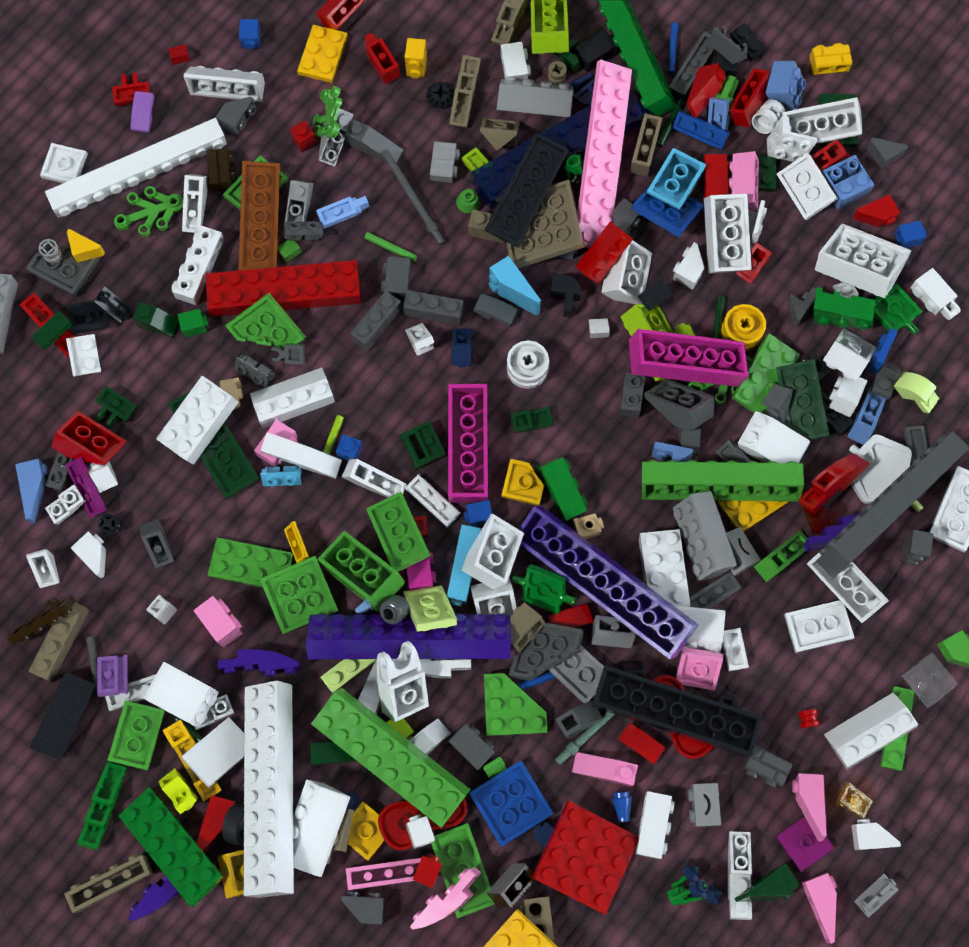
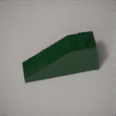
(771, 887)

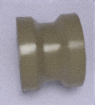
(554, 76)

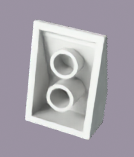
(849, 354)
(771, 441)
(493, 552)

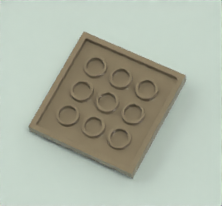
(552, 230)

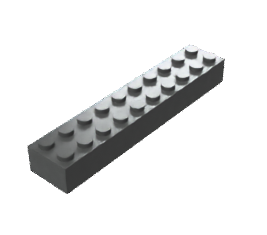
(891, 504)

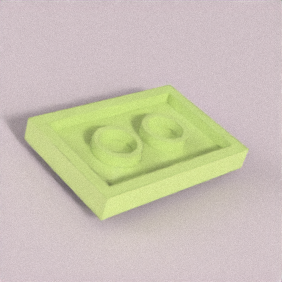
(430, 608)

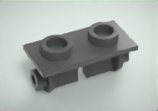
(311, 230)
(247, 366)
(58, 474)

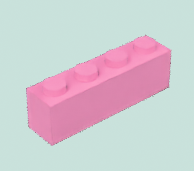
(381, 874)

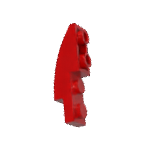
(830, 480)

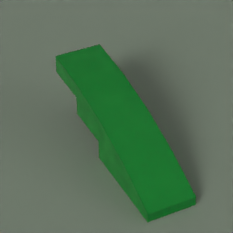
(102, 806)

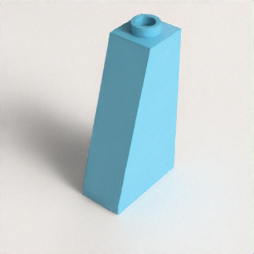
(461, 581)

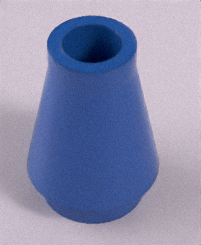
(622, 805)

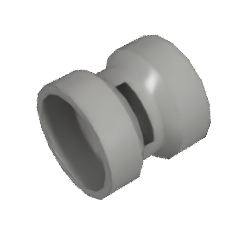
(53, 254)

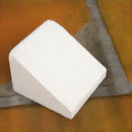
(598, 328)
(161, 609)

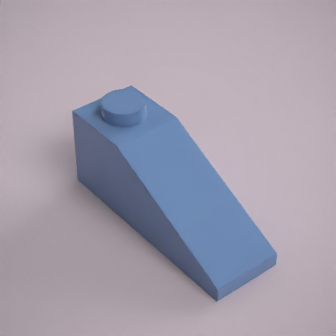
(866, 418)
(32, 486)

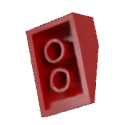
(87, 439)

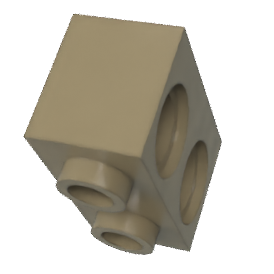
(543, 918)

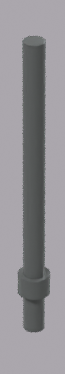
(431, 226)

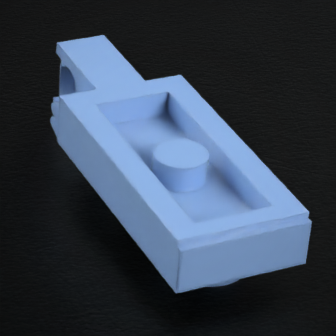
(341, 210)

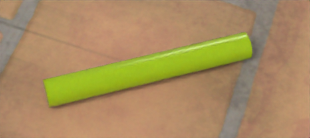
(333, 434)

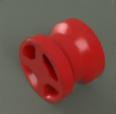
(809, 718)

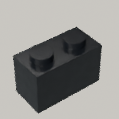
(597, 47)

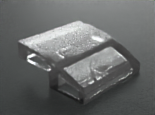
(929, 680)

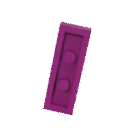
(81, 478)

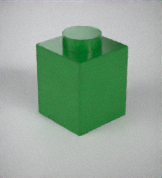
(193, 323)

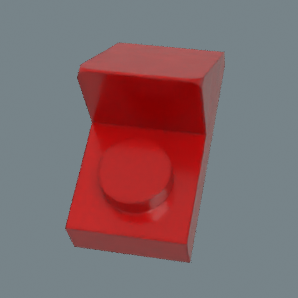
(759, 259)

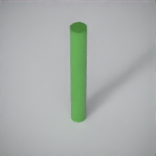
(391, 247)

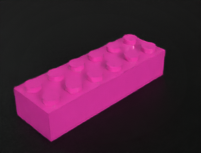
(687, 357)
(467, 443)

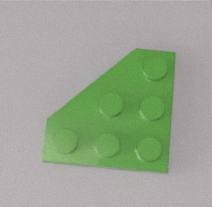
(265, 324)
(510, 708)

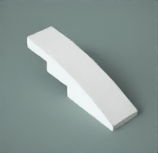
(301, 455)

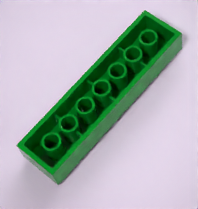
(638, 55)

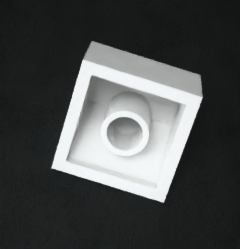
(493, 601)

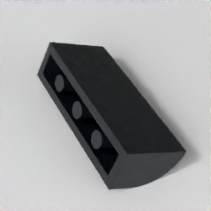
(62, 716)

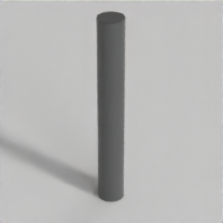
(93, 660)

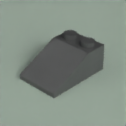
(681, 404)

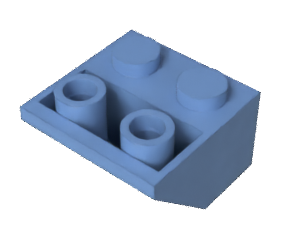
(786, 84)
(848, 181)

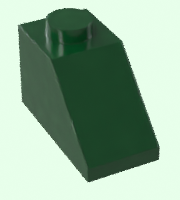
(155, 320)

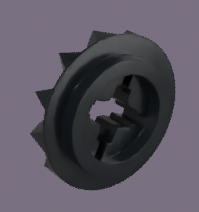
(434, 99)

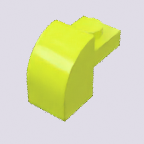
(178, 791)

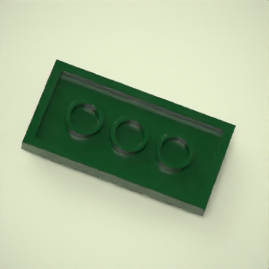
(806, 407)

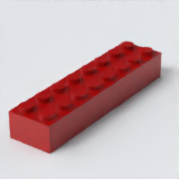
(289, 285)

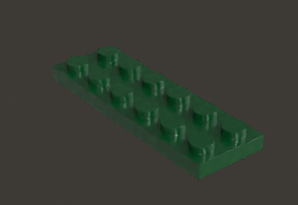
(225, 459)

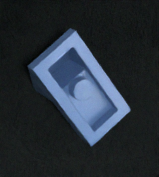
(718, 112)
(671, 452)

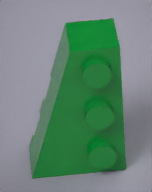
(843, 311)
(562, 487)

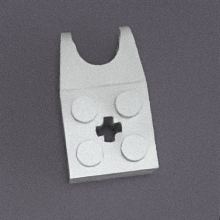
(401, 683)

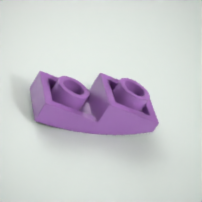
(141, 112)

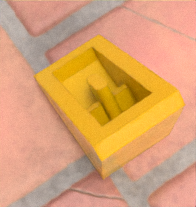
(83, 248)

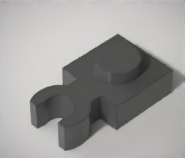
(291, 353)

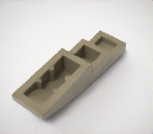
(465, 91)

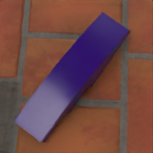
(827, 534)

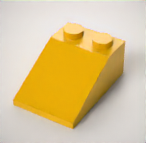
(232, 869)

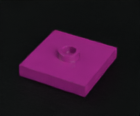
(802, 844)

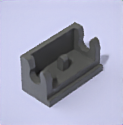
(727, 47)

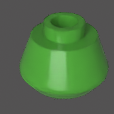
(468, 200)

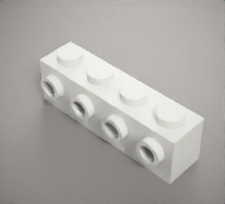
(199, 262)

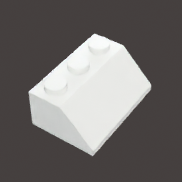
(628, 275)
(710, 630)

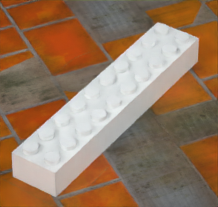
(268, 790)

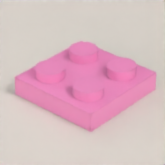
(699, 668)

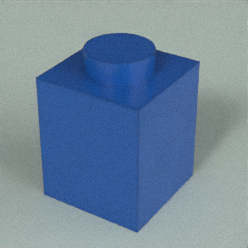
(249, 33)
(910, 234)
(349, 448)
(477, 513)

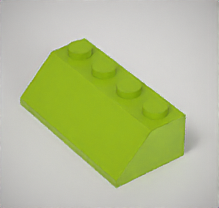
(640, 318)

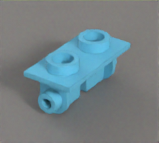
(273, 477)

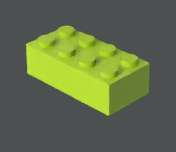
(549, 26)

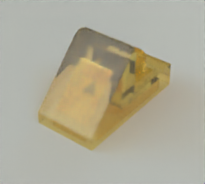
(853, 800)

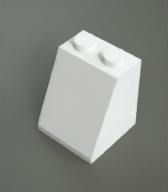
(181, 695)

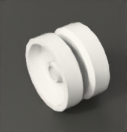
(527, 375)

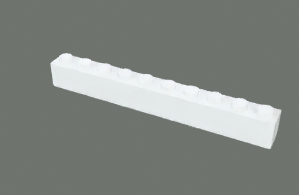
(136, 168)

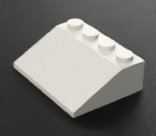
(862, 260)

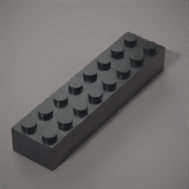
(677, 711)

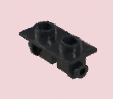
(113, 305)

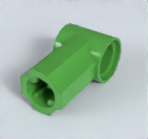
(728, 89)

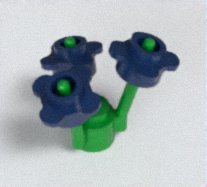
(697, 887)

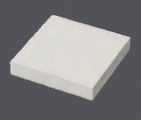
(63, 163)

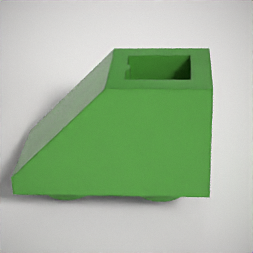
(956, 649)

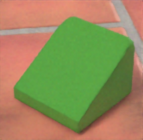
(289, 250)
(494, 768)

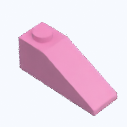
(605, 769)
(811, 800)
(822, 898)

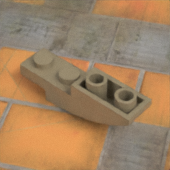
(508, 21)

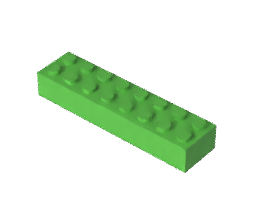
(725, 480)
(390, 756)

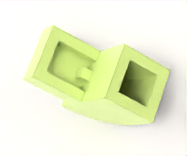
(917, 388)

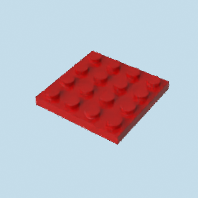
(586, 857)

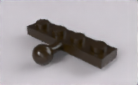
(53, 610)

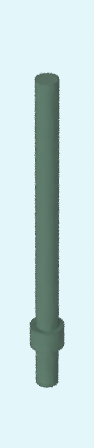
(573, 747)

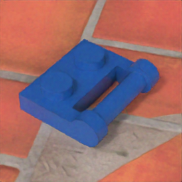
(881, 352)

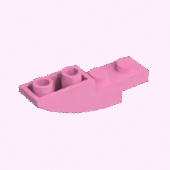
(442, 906)

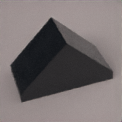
(656, 295)

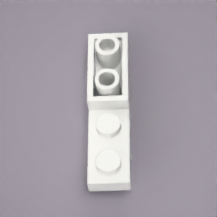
(442, 667)
(739, 874)

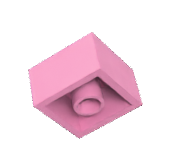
(216, 619)

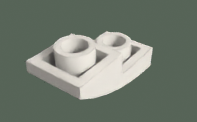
(66, 505)
(218, 711)

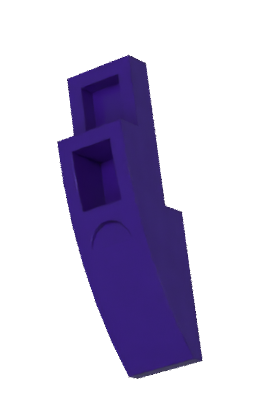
(267, 661)
(154, 898)

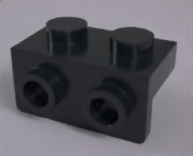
(87, 317)

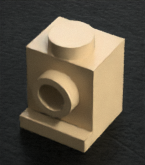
(231, 387)
(580, 526)

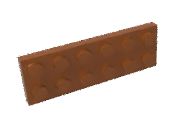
(259, 215)

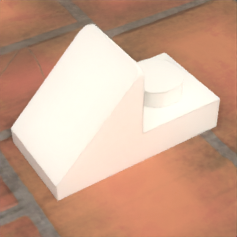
(420, 339)

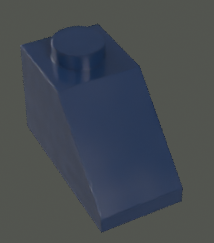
(461, 347)

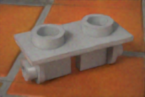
(876, 895)

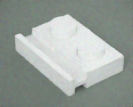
(83, 355)

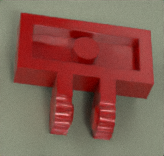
(125, 93)

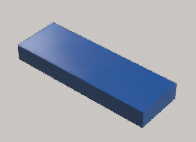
(700, 130)

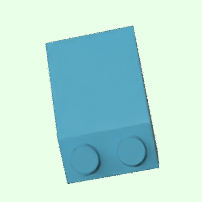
(676, 179)
(512, 286)

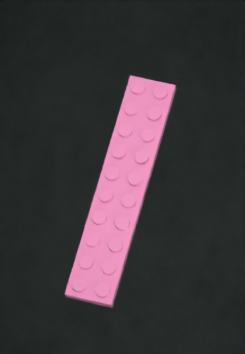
(603, 149)

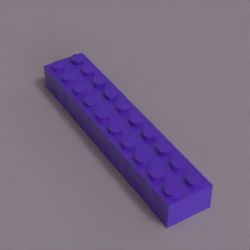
(606, 582)
(368, 635)

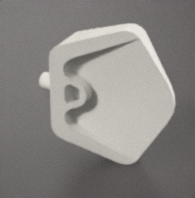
(886, 463)

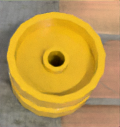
(745, 325)

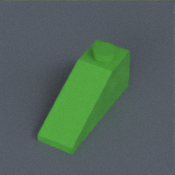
(781, 556)

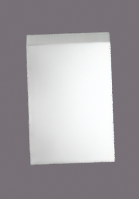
(43, 567)

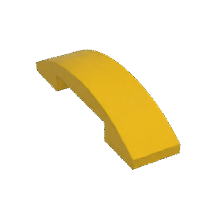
(182, 742)

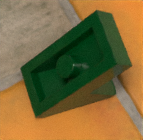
(570, 58)

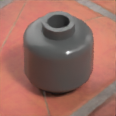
(394, 609)

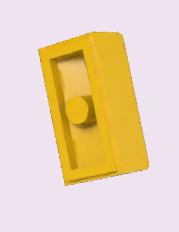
(296, 542)

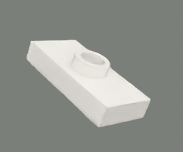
(734, 650)

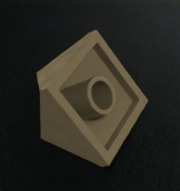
(500, 132)

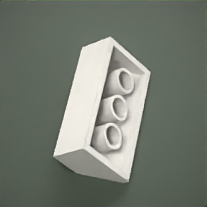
(224, 83)
(828, 120)
(727, 233)
(292, 397)
(852, 589)
(871, 730)
(316, 825)

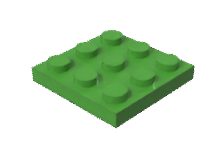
(298, 593)

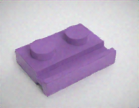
(112, 675)

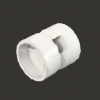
(768, 116)

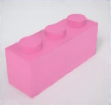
(745, 177)

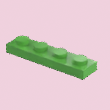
(894, 753)

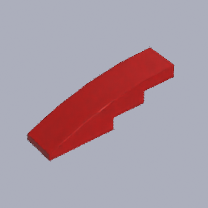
(40, 315)

